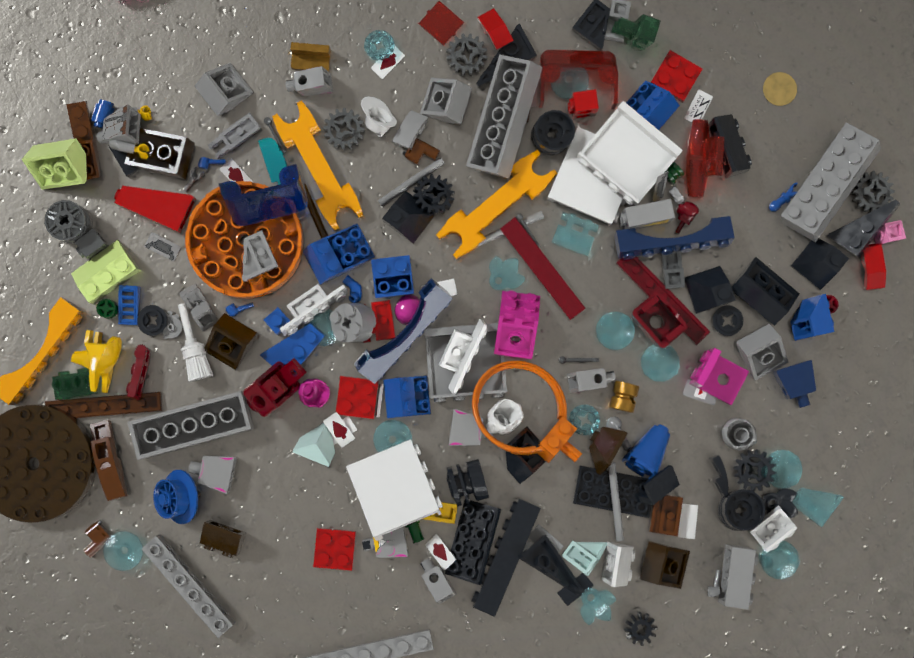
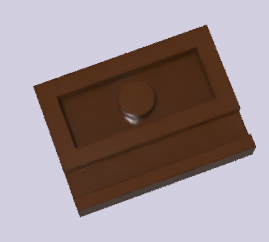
(666, 515)

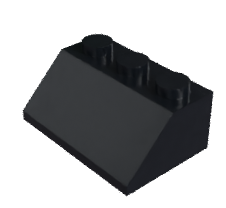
(734, 155)
(765, 291)

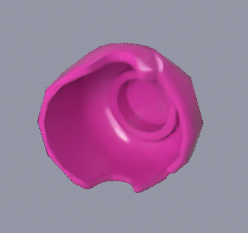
(406, 308)
(314, 393)

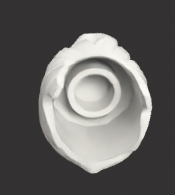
(504, 417)

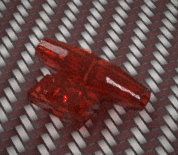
(703, 157)

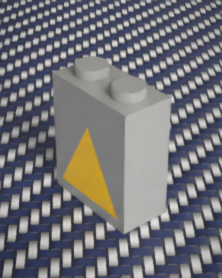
(647, 215)

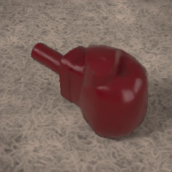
(686, 212)

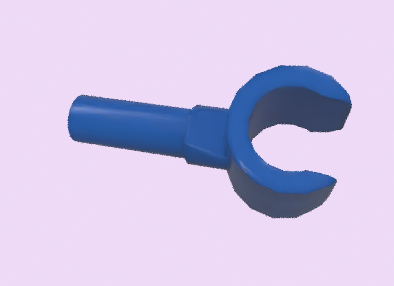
(204, 162)
(232, 310)

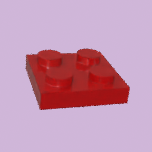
(676, 75)
(357, 397)
(334, 549)

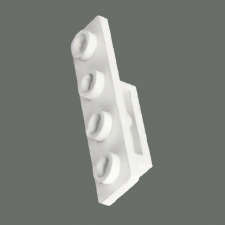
(310, 304)
(460, 352)

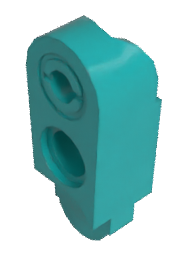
(273, 158)

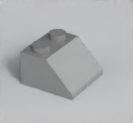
(223, 88)
(446, 100)
(762, 351)

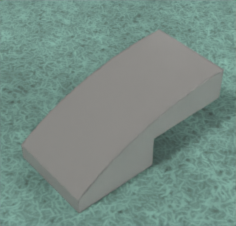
(619, 9)
(409, 129)

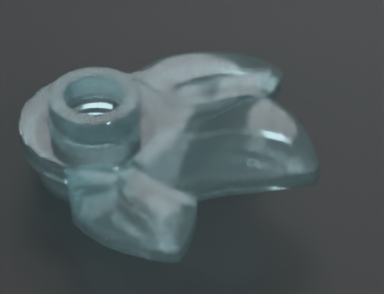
(506, 271)
(598, 607)

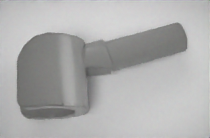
(193, 176)
(714, 591)

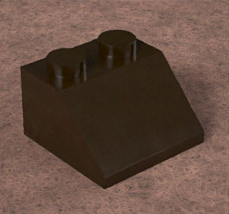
(229, 341)
(222, 538)
(664, 565)

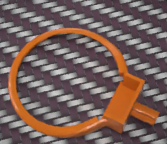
(558, 436)

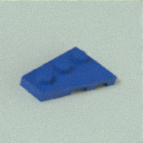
(295, 346)

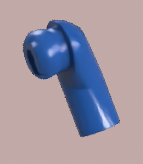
(355, 289)

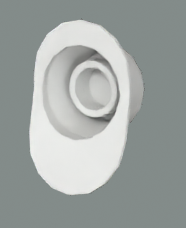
(378, 115)

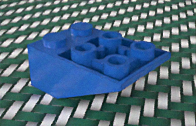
(338, 253)

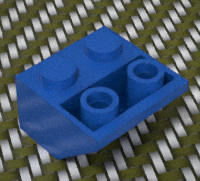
(653, 104)
(392, 276)
(812, 318)
(407, 396)

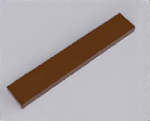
(109, 405)

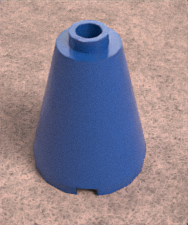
(648, 452)

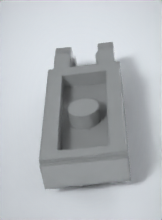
(235, 135)

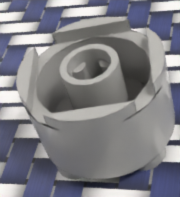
(352, 322)

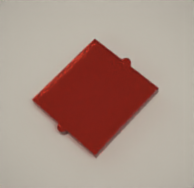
(441, 23)

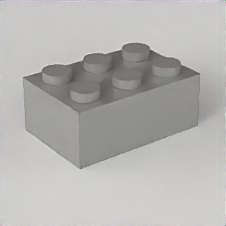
(737, 576)

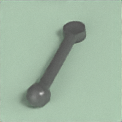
(268, 121)
(520, 218)
(562, 359)

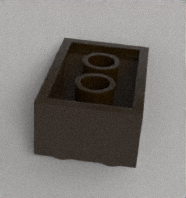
(167, 154)

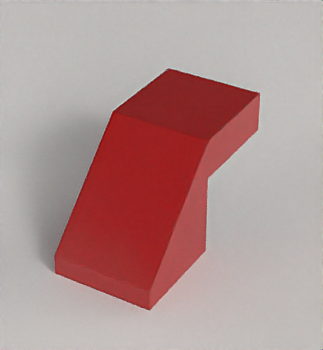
(495, 28)
(874, 266)

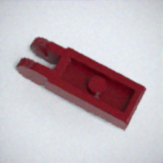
(138, 372)

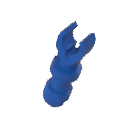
(785, 198)

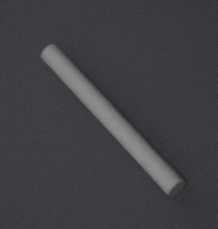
(410, 182)
(498, 233)
(616, 502)

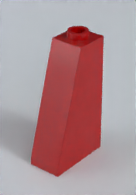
(162, 207)

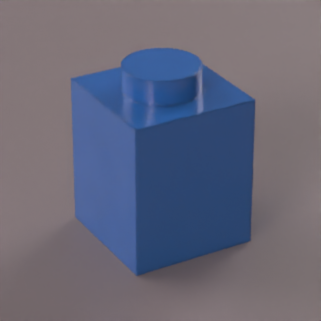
(276, 320)

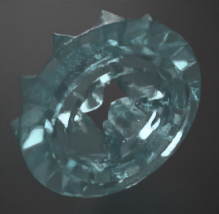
(375, 37)
(593, 417)

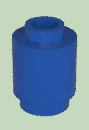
(101, 111)

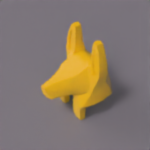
(98, 358)

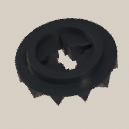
(144, 320)
(737, 320)

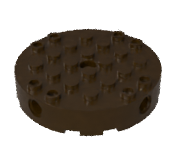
(64, 463)

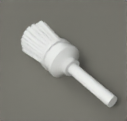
(193, 351)

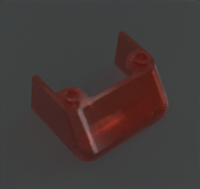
(600, 61)

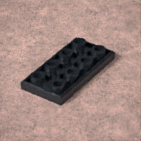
(595, 491)
(473, 541)

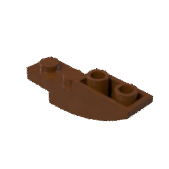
(84, 132)
(106, 460)

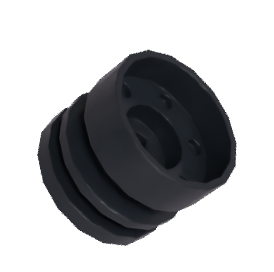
(556, 122)
(467, 482)
(752, 507)

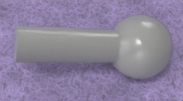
(615, 423)

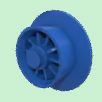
(176, 497)

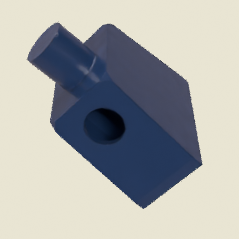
(797, 381)

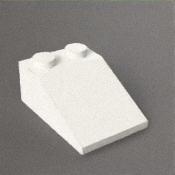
(617, 564)

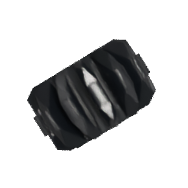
(647, 628)

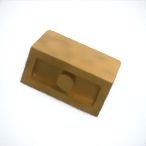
(309, 56)

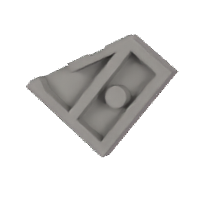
(257, 256)

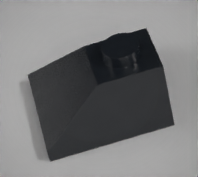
(407, 218)
(819, 262)
(709, 289)
(523, 465)

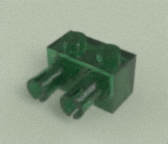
(639, 33)
(72, 385)

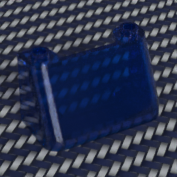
(267, 202)

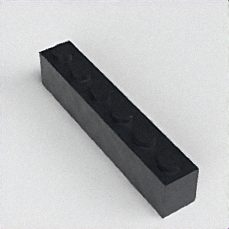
(506, 557)

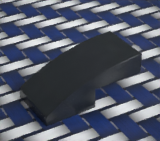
(720, 481)

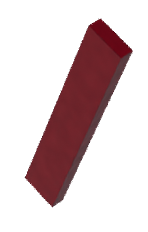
(542, 268)
(650, 283)

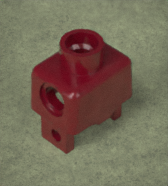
(672, 325)
(269, 392)

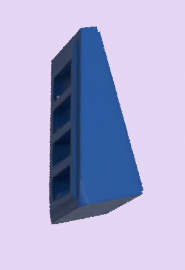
(121, 304)

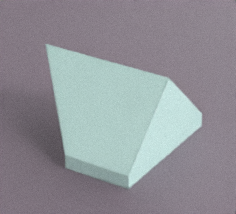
(316, 445)
(584, 555)

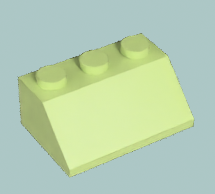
(57, 164)
(105, 272)

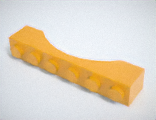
(61, 320)

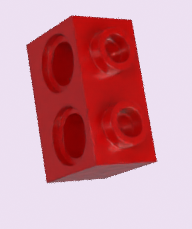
(583, 104)

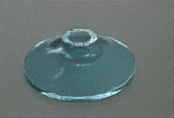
(579, 83)
(389, 428)
(114, 555)

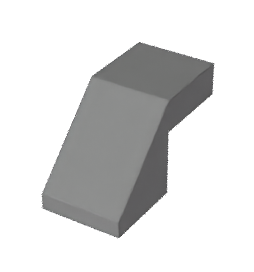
(199, 307)

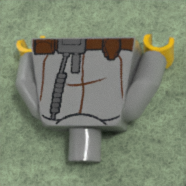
(123, 128)

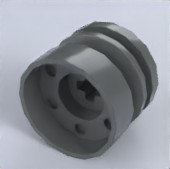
(78, 217)

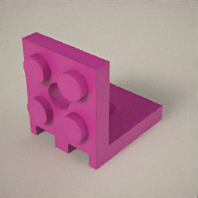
(517, 318)
(707, 373)

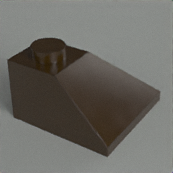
(605, 447)

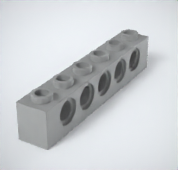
(188, 585)

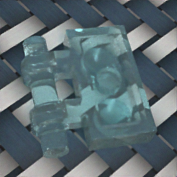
(573, 239)

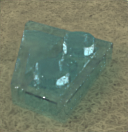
(816, 504)

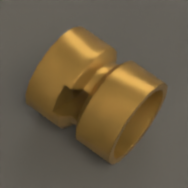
(624, 396)

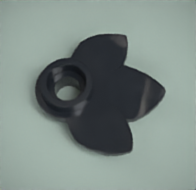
(784, 499)

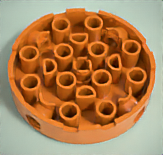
(216, 248)

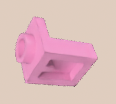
(890, 232)

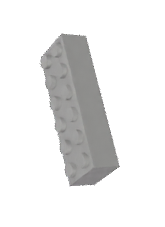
(504, 116)
(831, 182)
(190, 425)

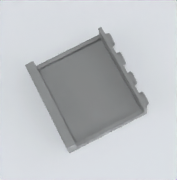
(441, 377)

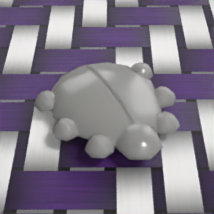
(173, 327)

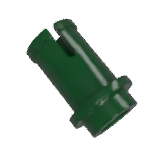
(415, 532)

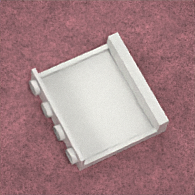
(628, 154)
(580, 189)
(394, 488)

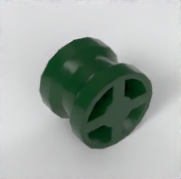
(674, 173)
(103, 308)

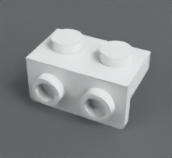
(773, 529)

